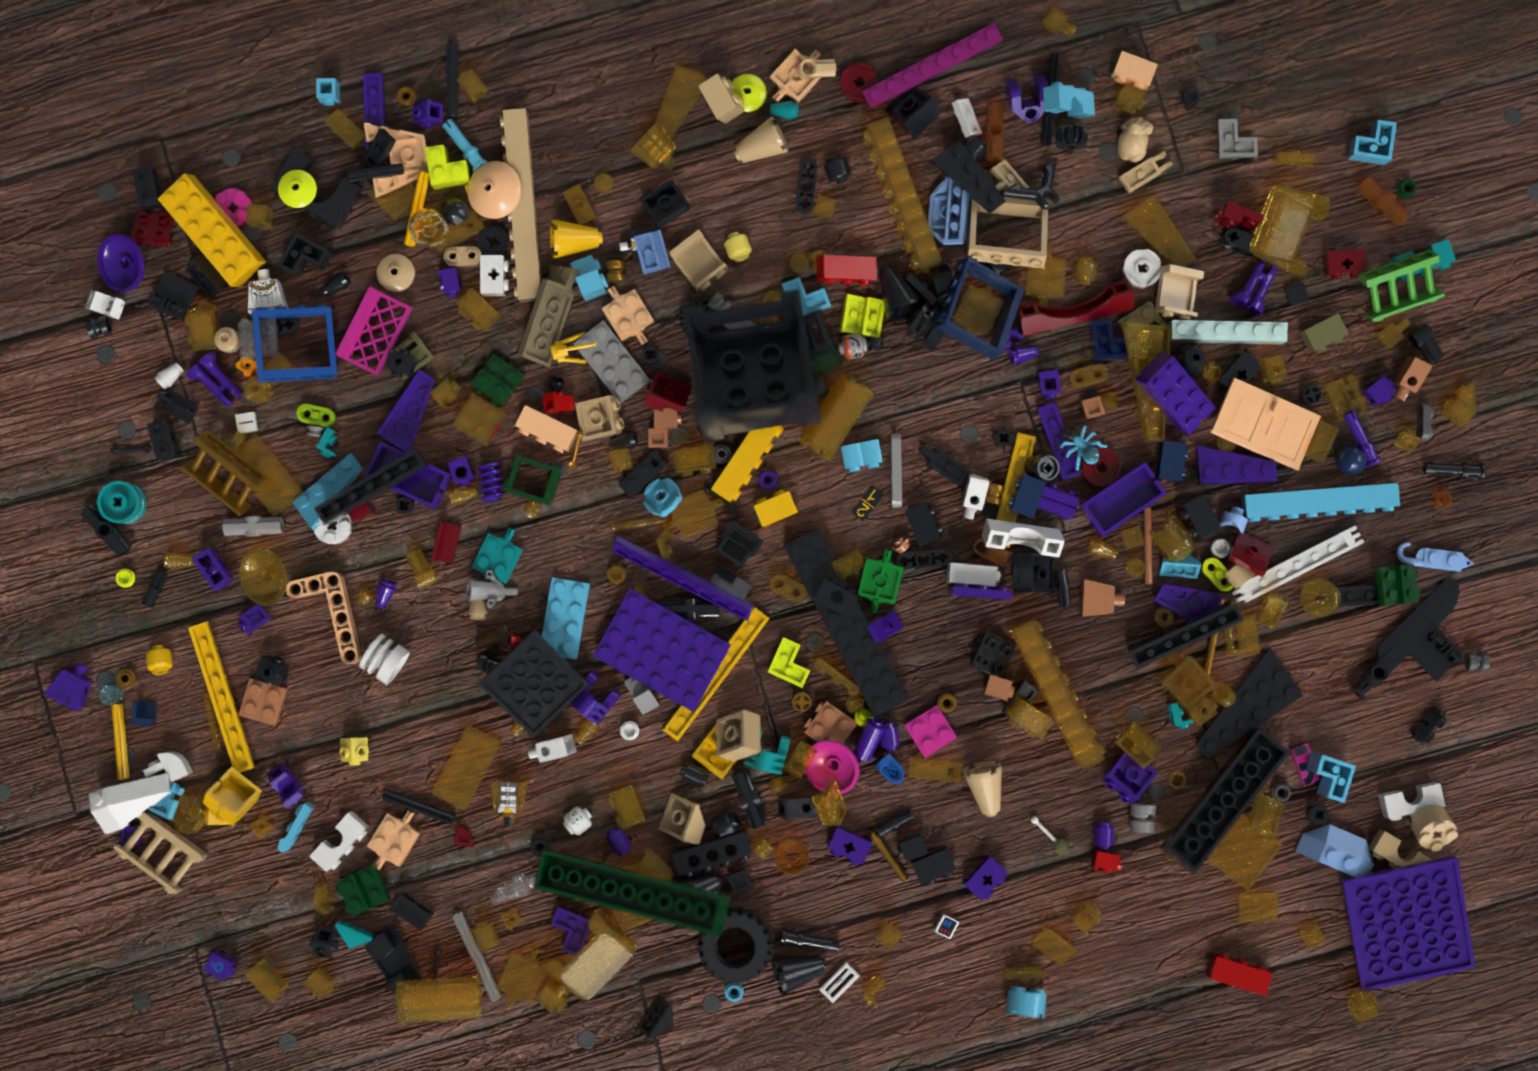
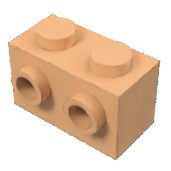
(1134, 71)

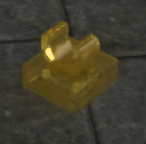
(1407, 440)

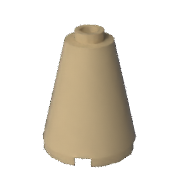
(761, 143)
(985, 786)

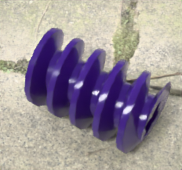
(490, 482)

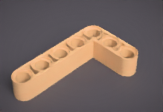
(335, 609)

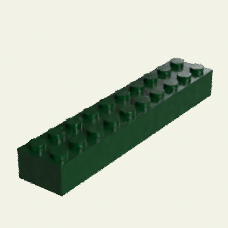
(632, 892)

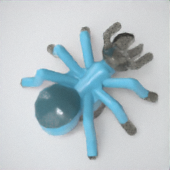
(1082, 446)

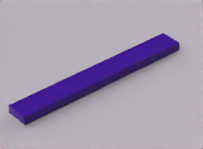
(682, 578)

